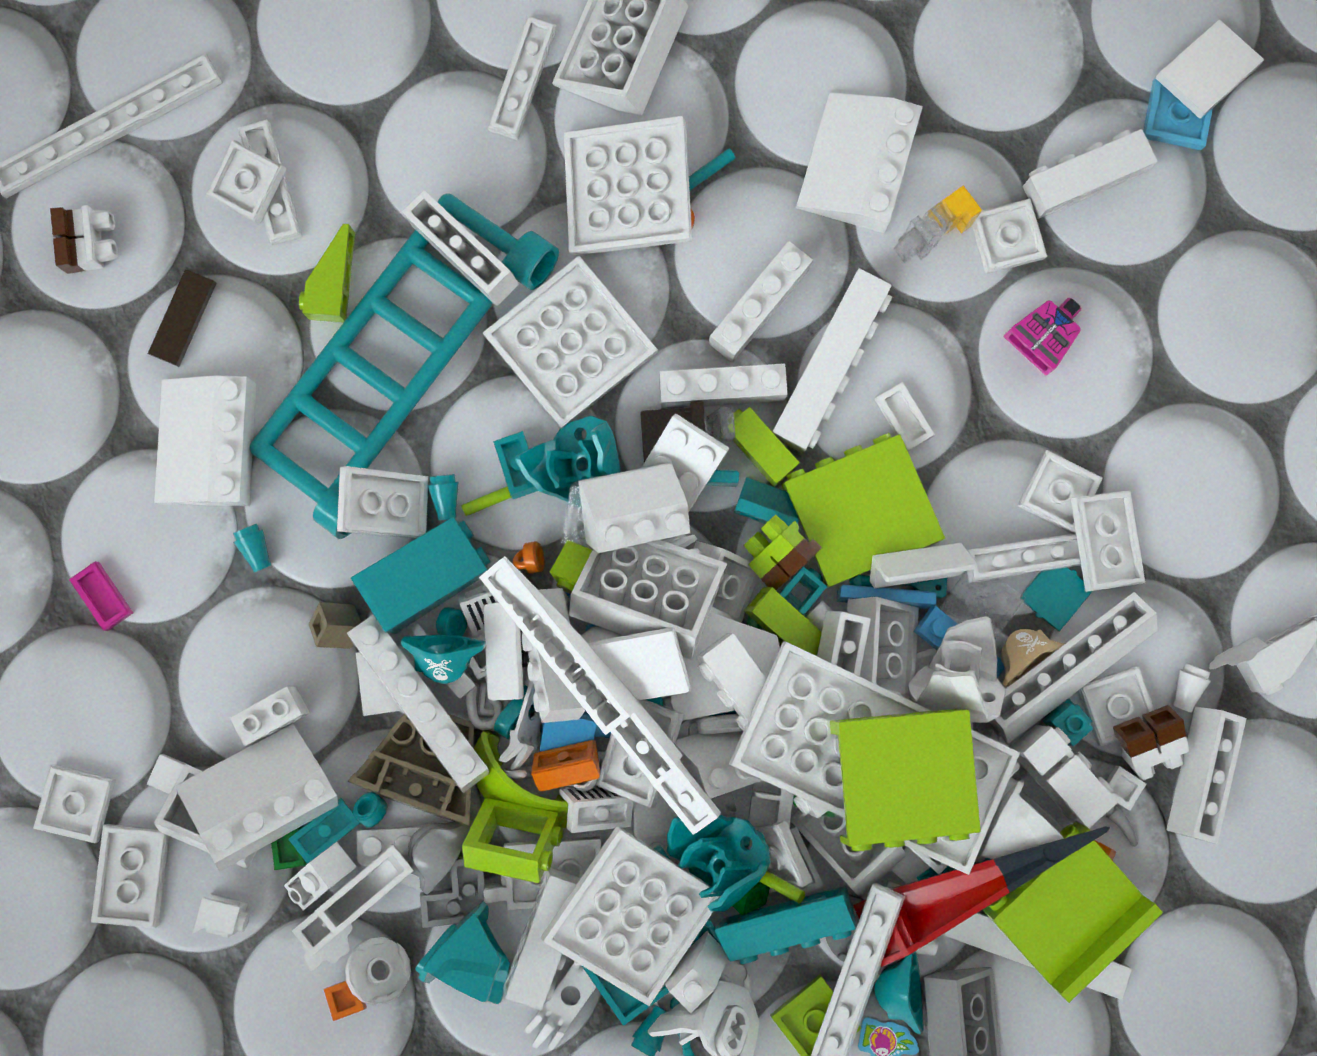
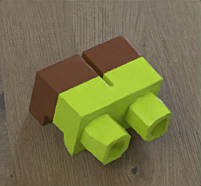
(783, 556)

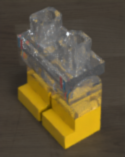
(925, 234)

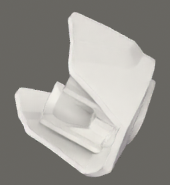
(962, 673)
(1018, 824)
(722, 1021)

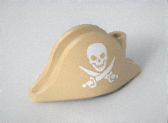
(1024, 651)

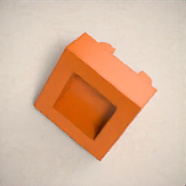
(342, 1001)

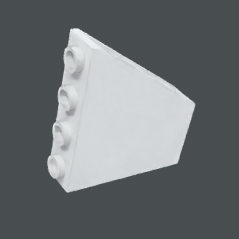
(703, 697)

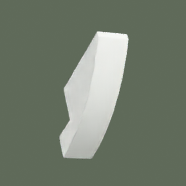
(352, 900)

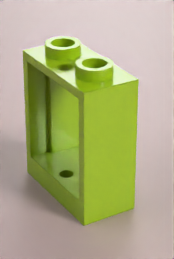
(509, 862)

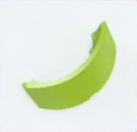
(501, 787)

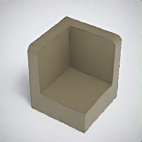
(331, 624)

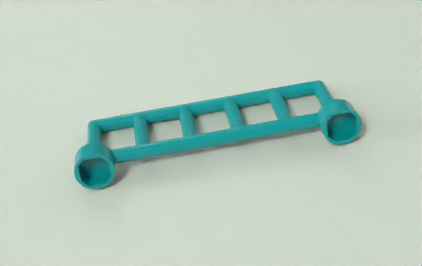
(531, 263)

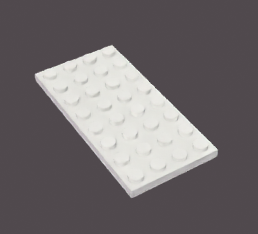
(794, 749)

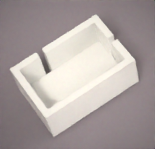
(1064, 775)

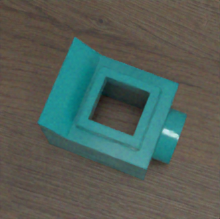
(812, 581)
(1071, 720)

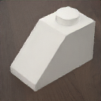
(697, 972)

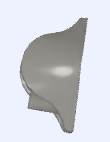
(435, 850)

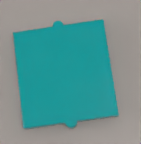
(1056, 596)

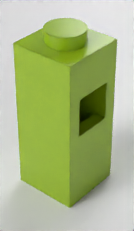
(762, 446)
(784, 620)

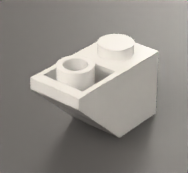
(319, 876)

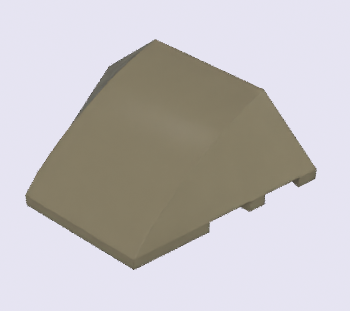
(411, 774)

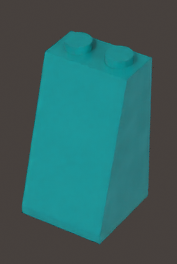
(421, 575)

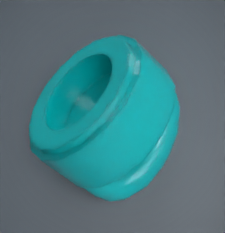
(451, 622)
(370, 809)

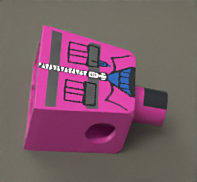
(1046, 334)

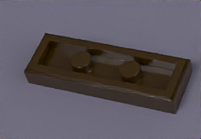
(182, 318)

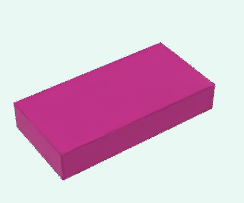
(101, 596)

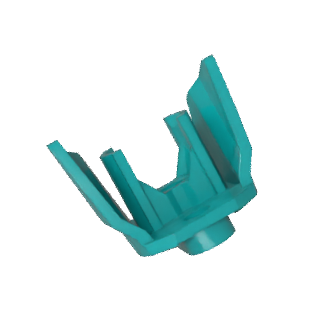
(570, 458)
(720, 857)
(468, 958)

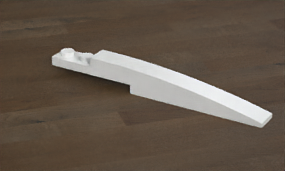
(601, 693)

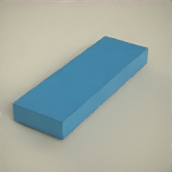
(914, 598)

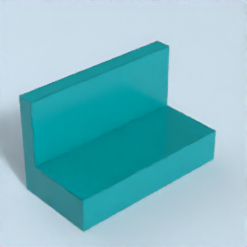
(763, 502)

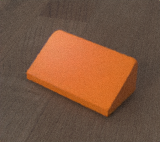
(566, 765)

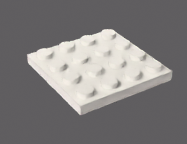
(627, 186)
(570, 342)
(630, 916)

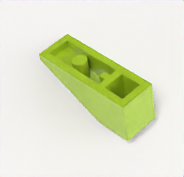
(329, 283)

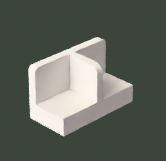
(769, 804)

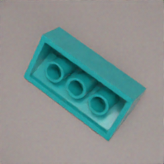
(786, 925)

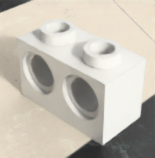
(269, 715)

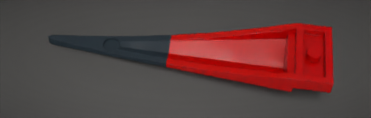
(950, 898)

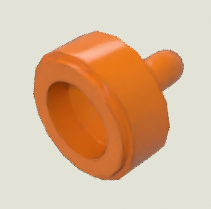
(533, 558)

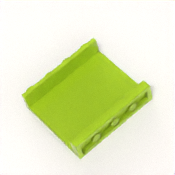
(863, 507)
(907, 778)
(1074, 917)

